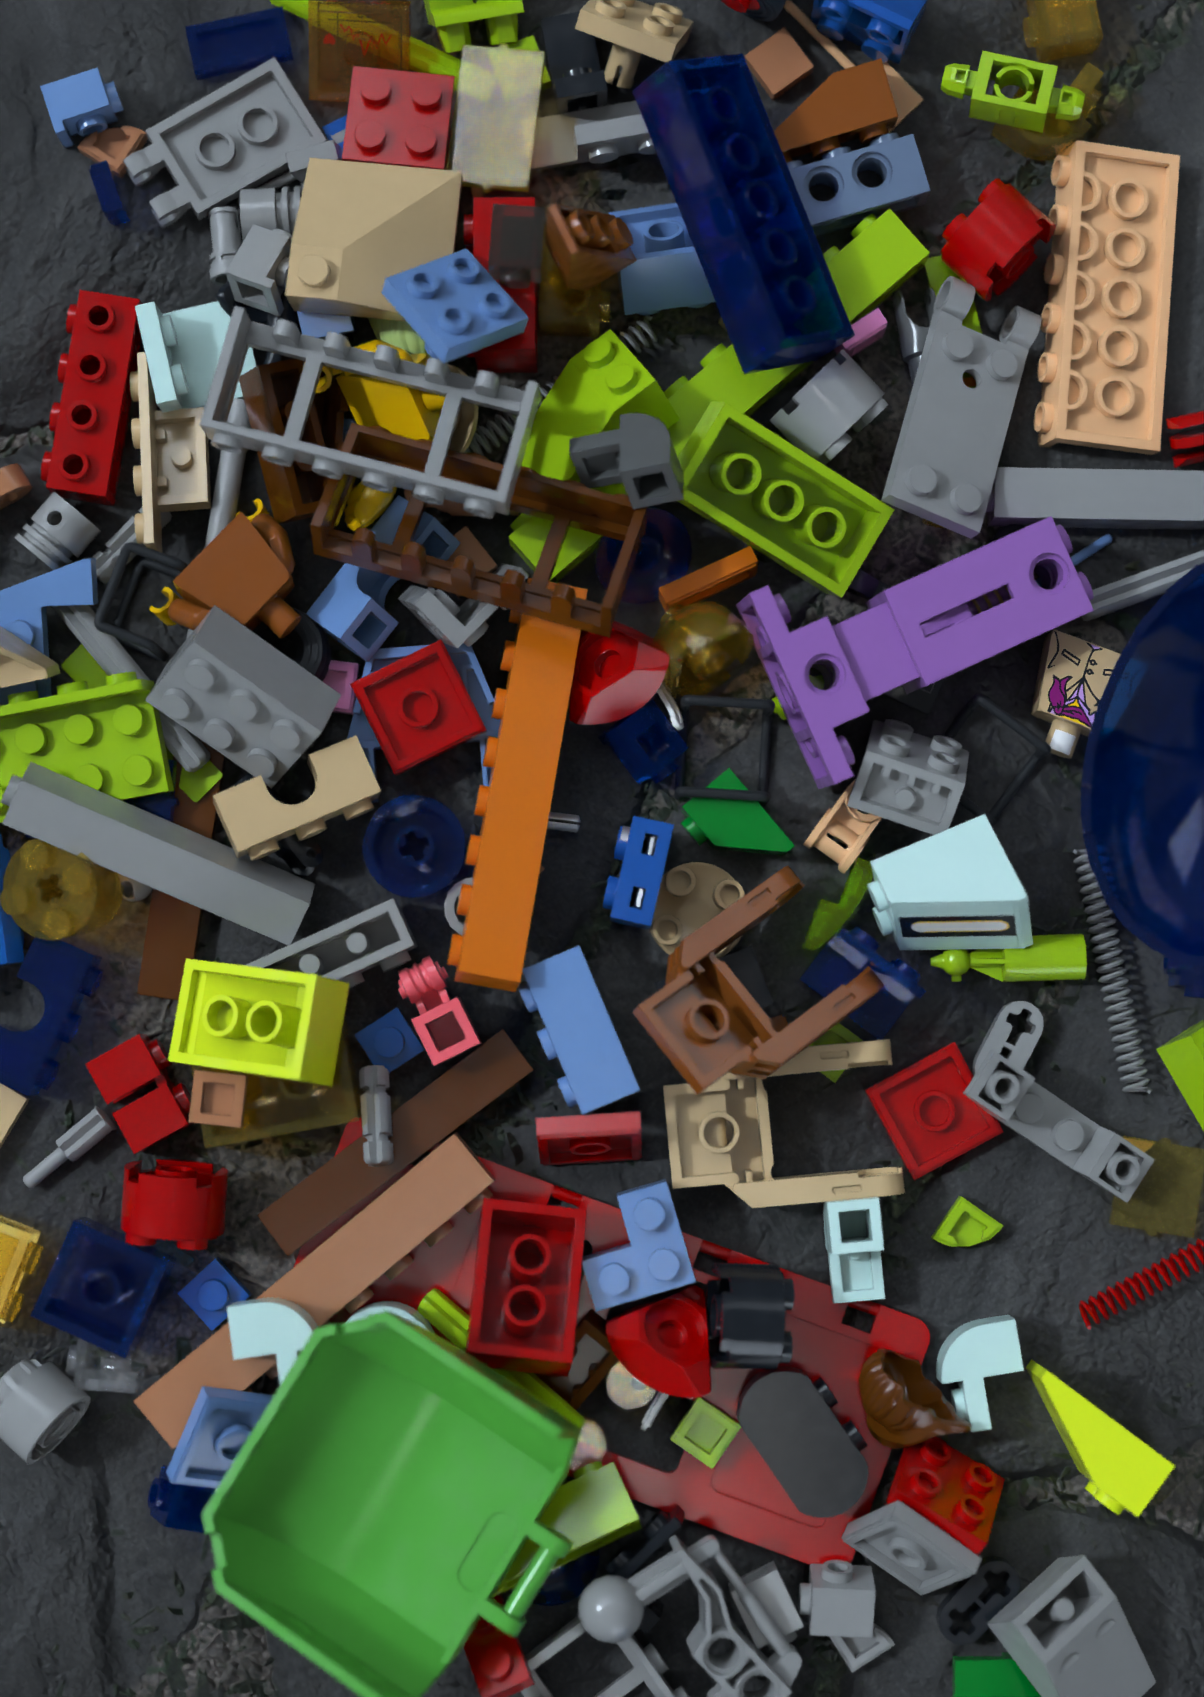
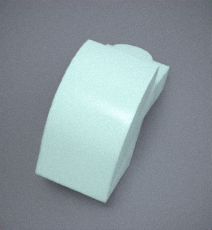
(854, 1249)
(269, 1328)
(974, 1352)

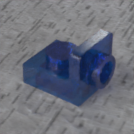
(178, 1504)

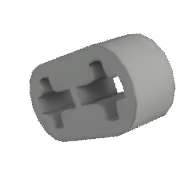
(1000, 1031)

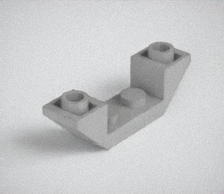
(1057, 1127)

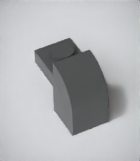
(636, 455)

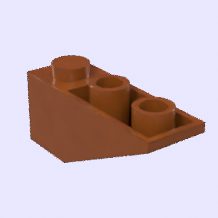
(841, 109)
(587, 245)

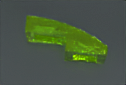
(830, 916)

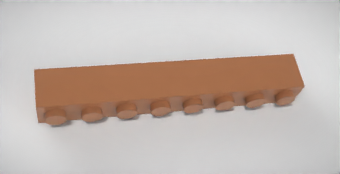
(334, 1275)

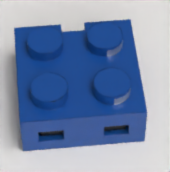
(638, 872)

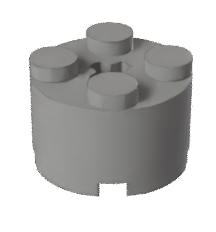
(828, 406)

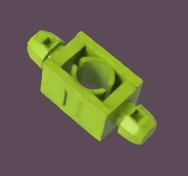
(1009, 70)

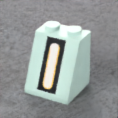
(951, 893)

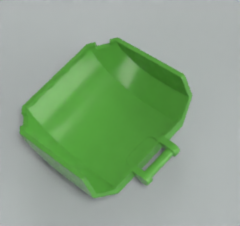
(388, 1504)

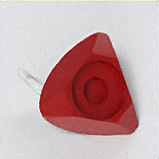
(618, 677)
(665, 1346)

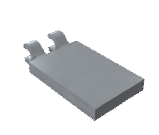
(225, 143)

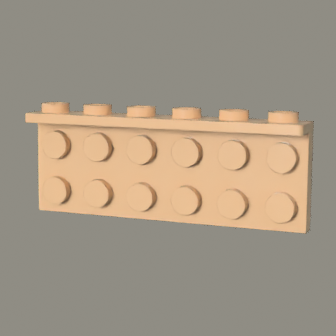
(1108, 298)

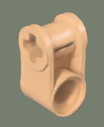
(845, 825)

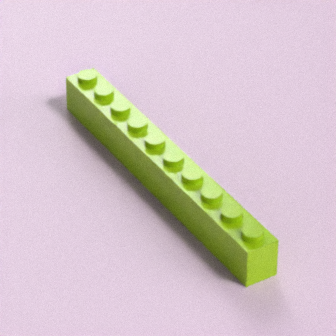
(864, 274)

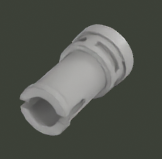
(225, 241)

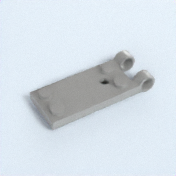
(954, 431)

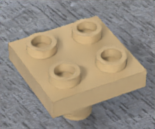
(634, 30)

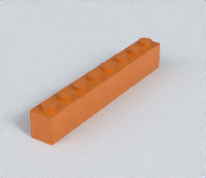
(515, 802)

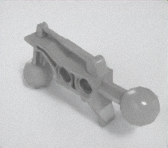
(614, 1609)

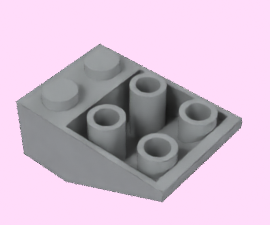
(1073, 1635)

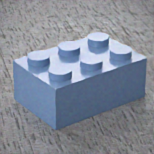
(577, 1031)

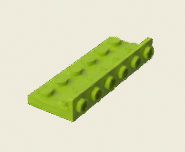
(89, 735)

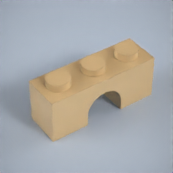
(258, 821)

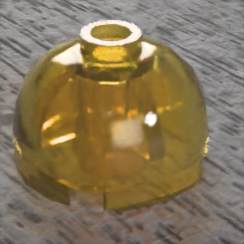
(700, 645)

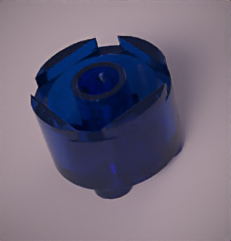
(388, 837)

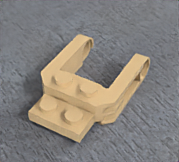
(728, 1139)

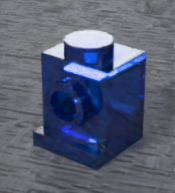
(658, 735)

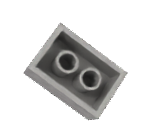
(243, 697)

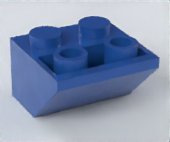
(877, 26)

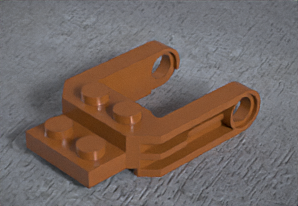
(711, 1020)

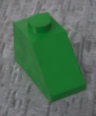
(733, 823)

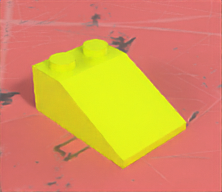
(259, 1021)
(1116, 1462)

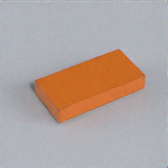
(710, 579)

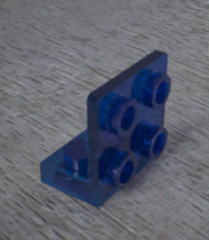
(844, 959)

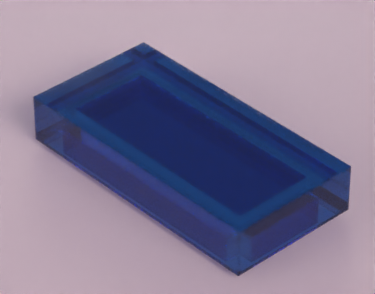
(239, 42)

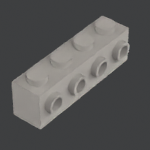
(349, 947)

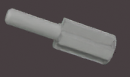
(72, 1144)

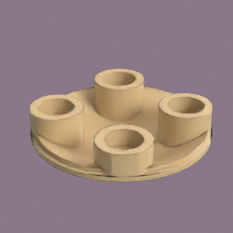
(689, 899)

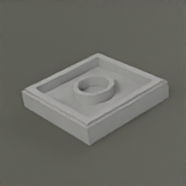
(910, 1548)

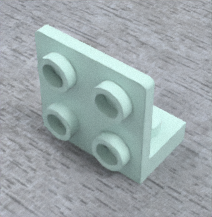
(184, 352)

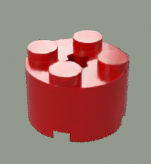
(995, 240)
(174, 1203)

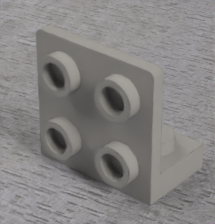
(447, 620)
(910, 777)

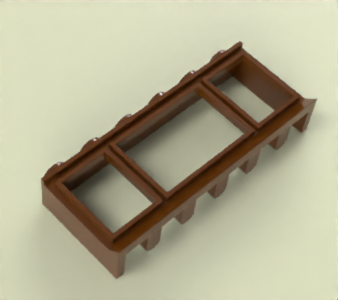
(558, 501)

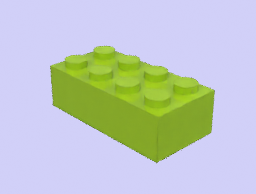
(779, 499)

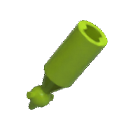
(1046, 960)

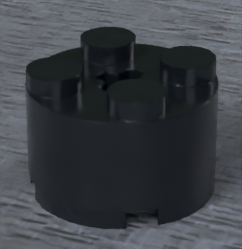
(749, 1316)

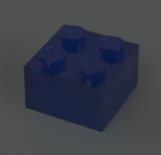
(103, 1287)

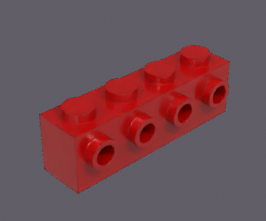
(94, 399)

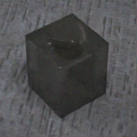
(517, 245)

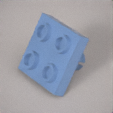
(454, 305)

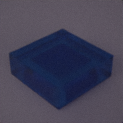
(109, 193)

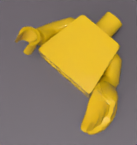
(390, 406)

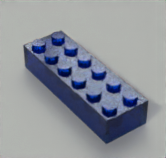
(743, 212)

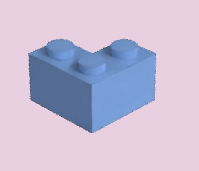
(651, 1261)

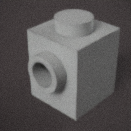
(838, 1599)

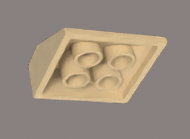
(364, 226)

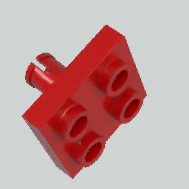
(948, 1491)

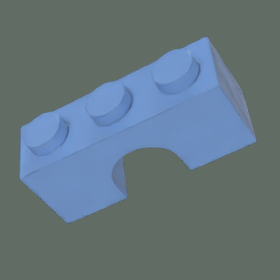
(353, 602)

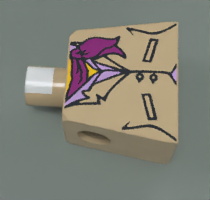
(1070, 688)

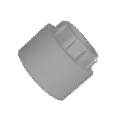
(38, 1408)

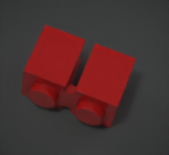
(130, 1069)

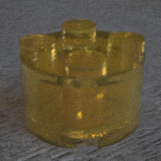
(58, 892)

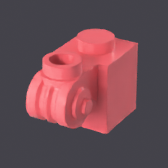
(442, 1021)

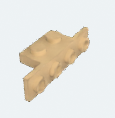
(173, 459)

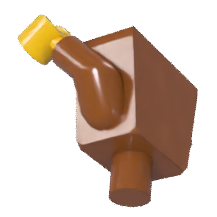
(241, 573)

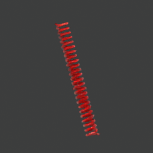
(1145, 1281)

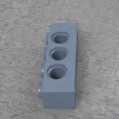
(888, 155)

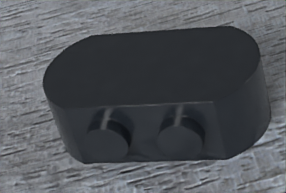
(803, 1440)

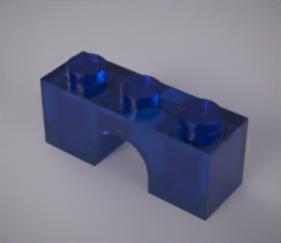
(63, 976)

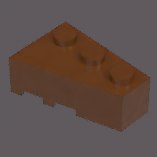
(268, 400)

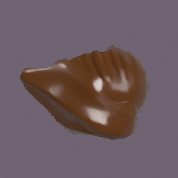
(904, 1404)

